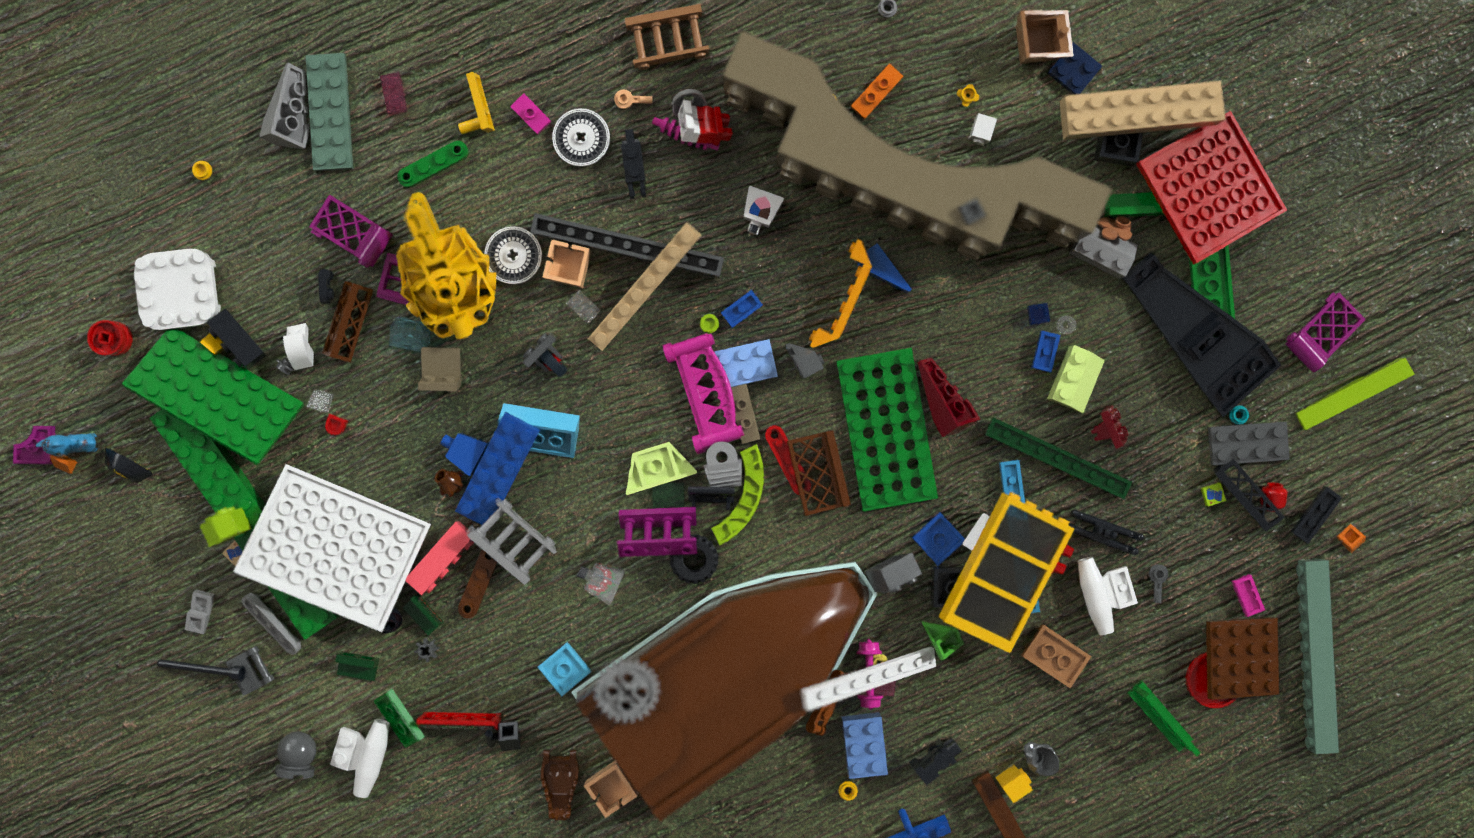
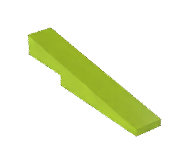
(1355, 393)

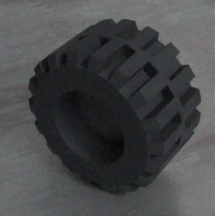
(703, 573)

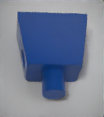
(464, 451)

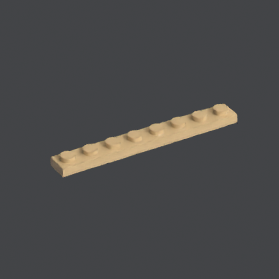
(644, 286)

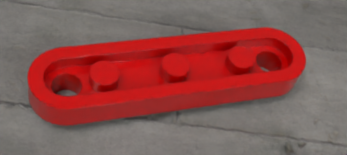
(781, 452)

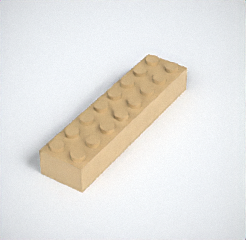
(1142, 110)

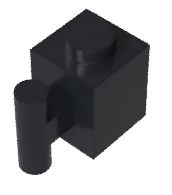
(507, 736)

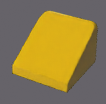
(212, 344)

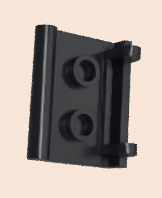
(711, 495)

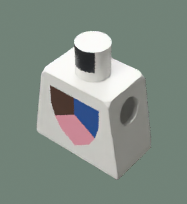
(761, 208)

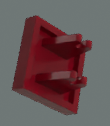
(1111, 427)

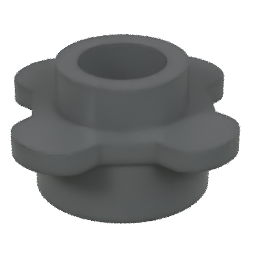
(284, 366)

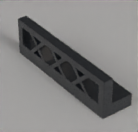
(1242, 496)

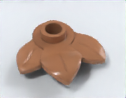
(1115, 228)

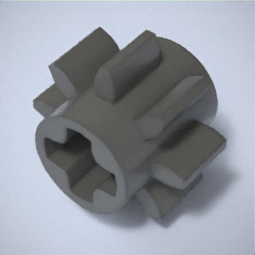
(432, 648)

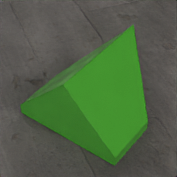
(943, 639)

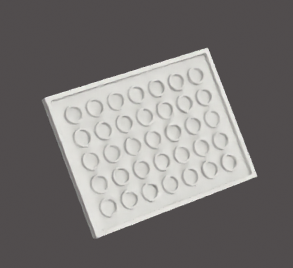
(332, 548)

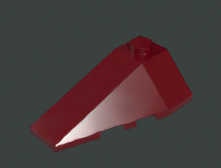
(947, 407)

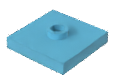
(564, 669)

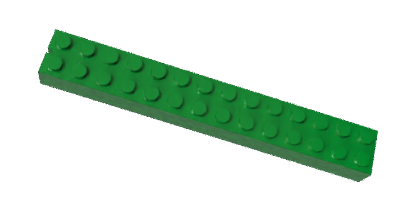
(227, 487)

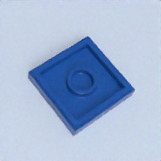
(938, 538)

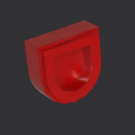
(335, 425)

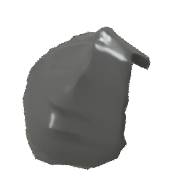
(1041, 759)

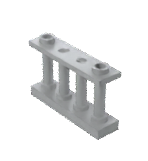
(507, 559)

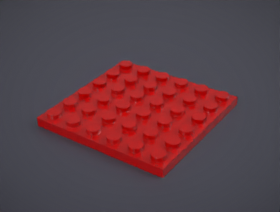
(1211, 188)

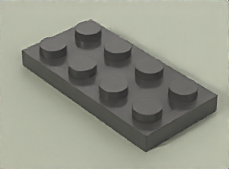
(1248, 443)

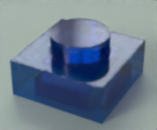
(1038, 313)

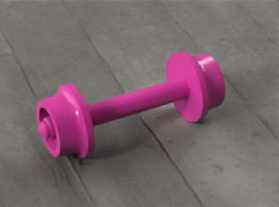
(869, 699)

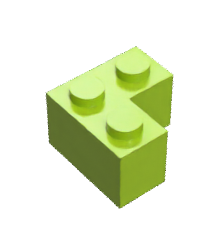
(225, 525)

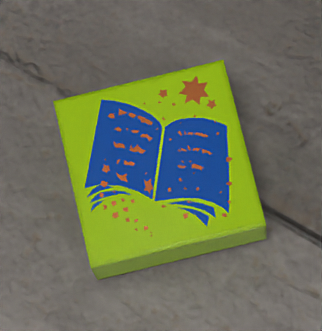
(1213, 494)

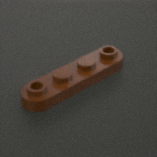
(477, 585)

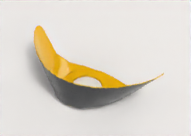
(125, 467)

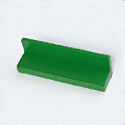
(1132, 205)

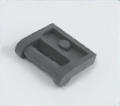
(251, 681)

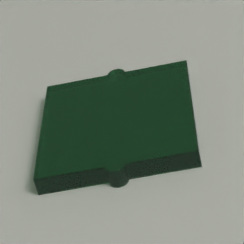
(668, 495)

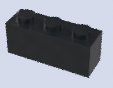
(235, 339)

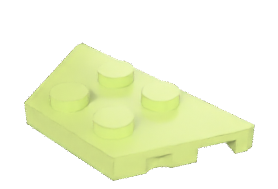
(657, 467)

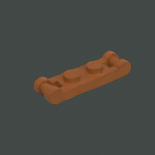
(821, 715)

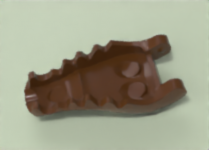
(559, 782)

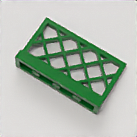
(1162, 718)

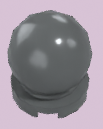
(296, 754)

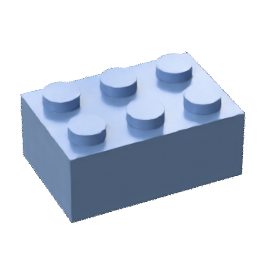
(864, 745)

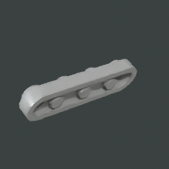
(271, 623)

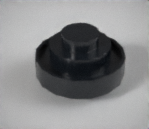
(394, 622)

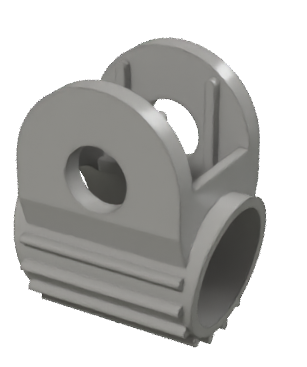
(725, 473)

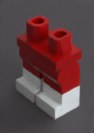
(703, 124)

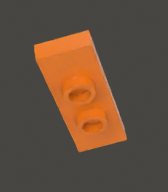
(877, 91)

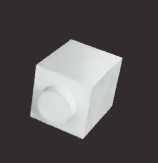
(982, 129)

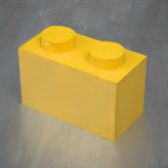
(1015, 783)

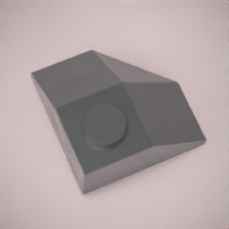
(805, 360)

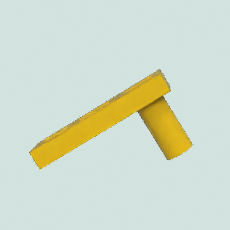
(484, 119)

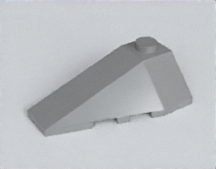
(286, 115)

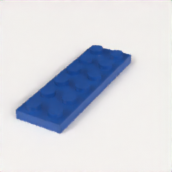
(497, 468)

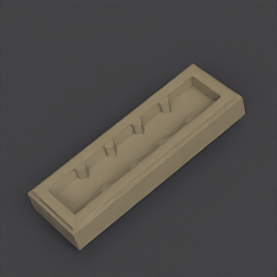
(745, 414)

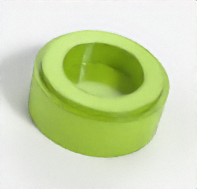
(709, 323)

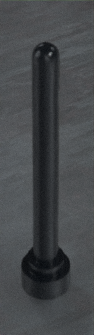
(236, 673)

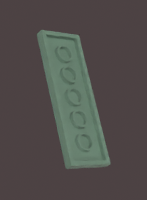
(329, 112)

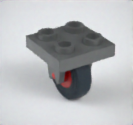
(550, 360)

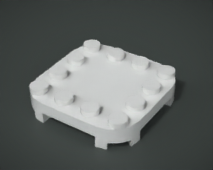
(176, 289)

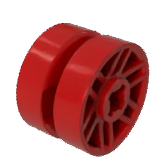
(109, 338)

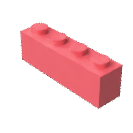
(439, 558)

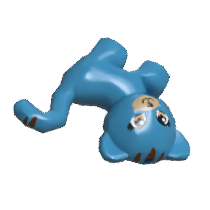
(63, 445)

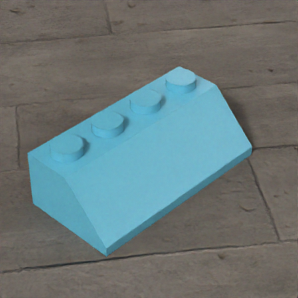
(557, 430)

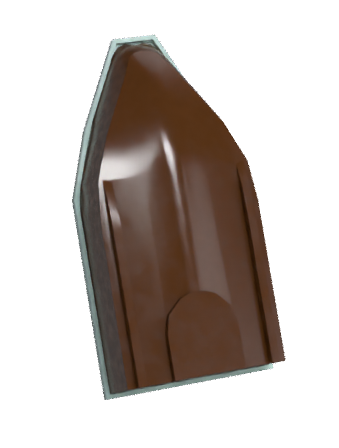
(730, 678)

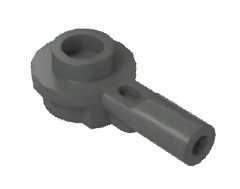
(1158, 574)

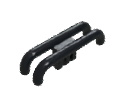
(1104, 532)

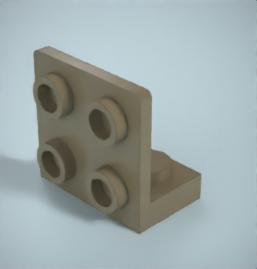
(440, 369)

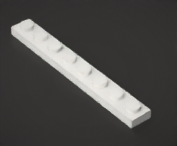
(868, 678)

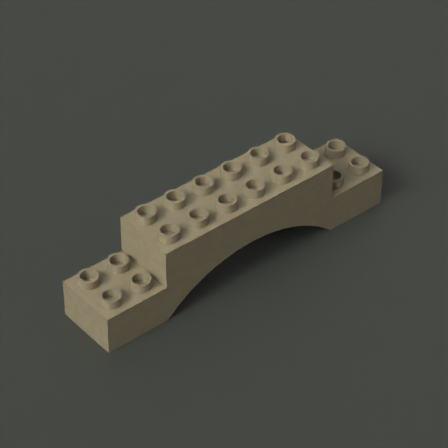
(849, 160)

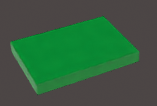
(399, 718)

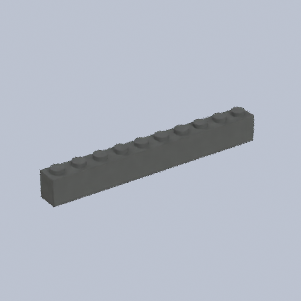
(621, 244)

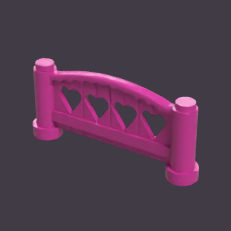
(685, 355)

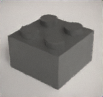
(893, 573)

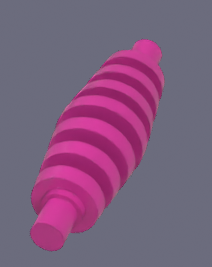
(672, 128)

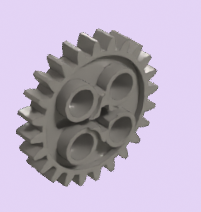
(612, 701)

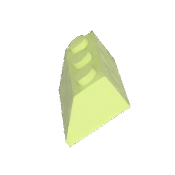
(1076, 378)

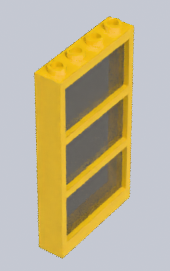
(1006, 572)

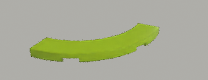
(749, 499)

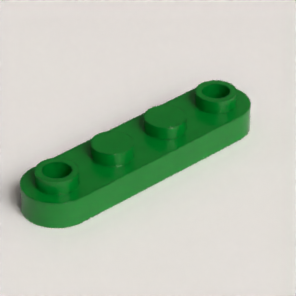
(433, 164)

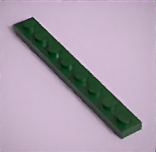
(1058, 458)

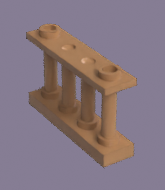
(654, 21)

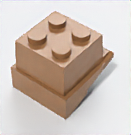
(1043, 36)

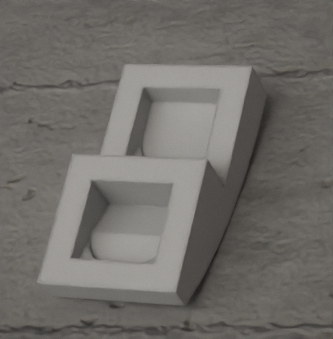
(200, 611)

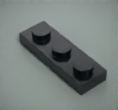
(1316, 515)

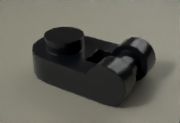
(326, 293)

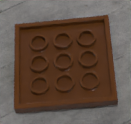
(1242, 658)

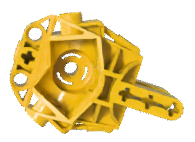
(443, 254)

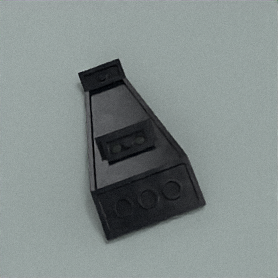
(1226, 363)

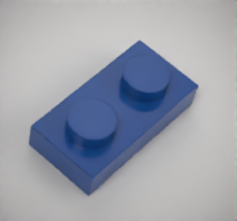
(741, 308)
(1045, 351)

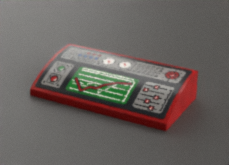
(459, 720)

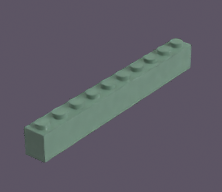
(1317, 656)

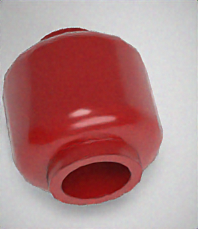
(1276, 494)

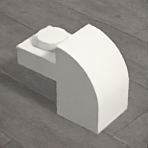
(297, 347)

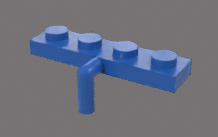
(931, 829)

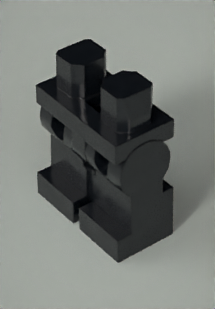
(937, 759)

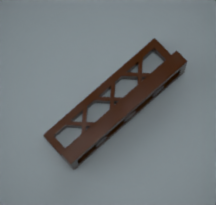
(341, 318)
(997, 806)

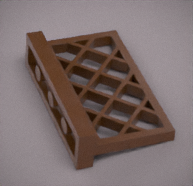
(834, 467)

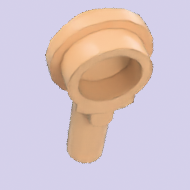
(625, 99)

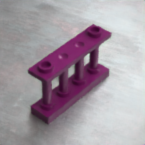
(657, 518)

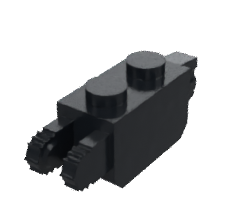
(633, 163)

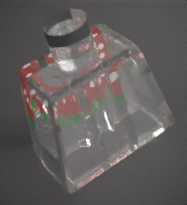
(602, 581)

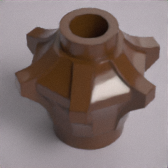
(448, 481)

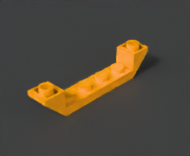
(858, 253)

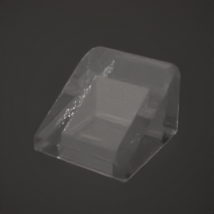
(320, 401)

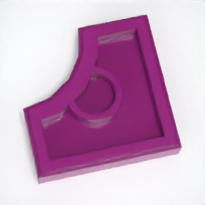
(28, 452)

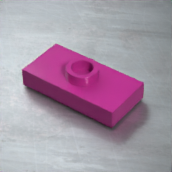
(530, 114)
(1248, 595)

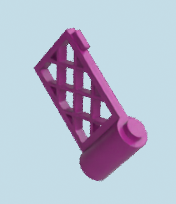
(373, 240)
(1309, 350)

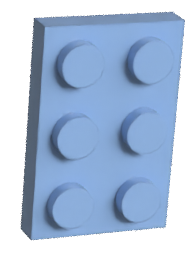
(748, 362)

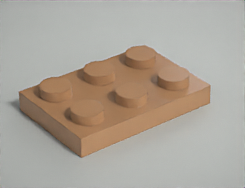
(1056, 655)

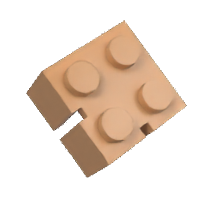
(568, 265)
(612, 786)

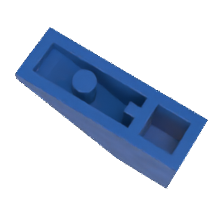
(885, 270)

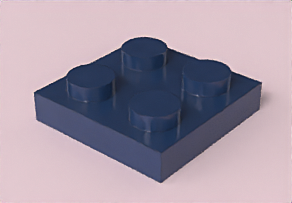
(1075, 71)

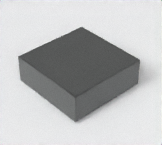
(971, 211)

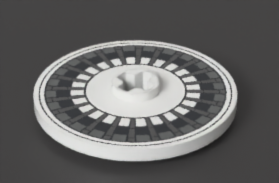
(578, 152)
(521, 242)

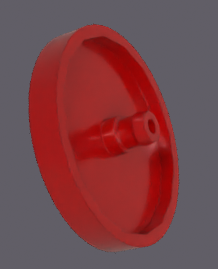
(1197, 684)

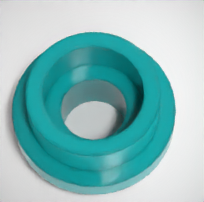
(1244, 414)

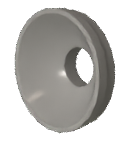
(698, 100)

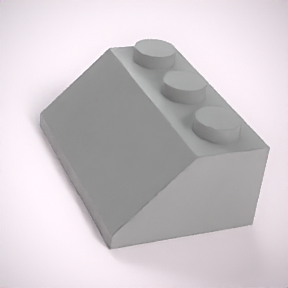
(1108, 255)

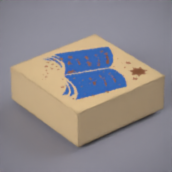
(233, 553)

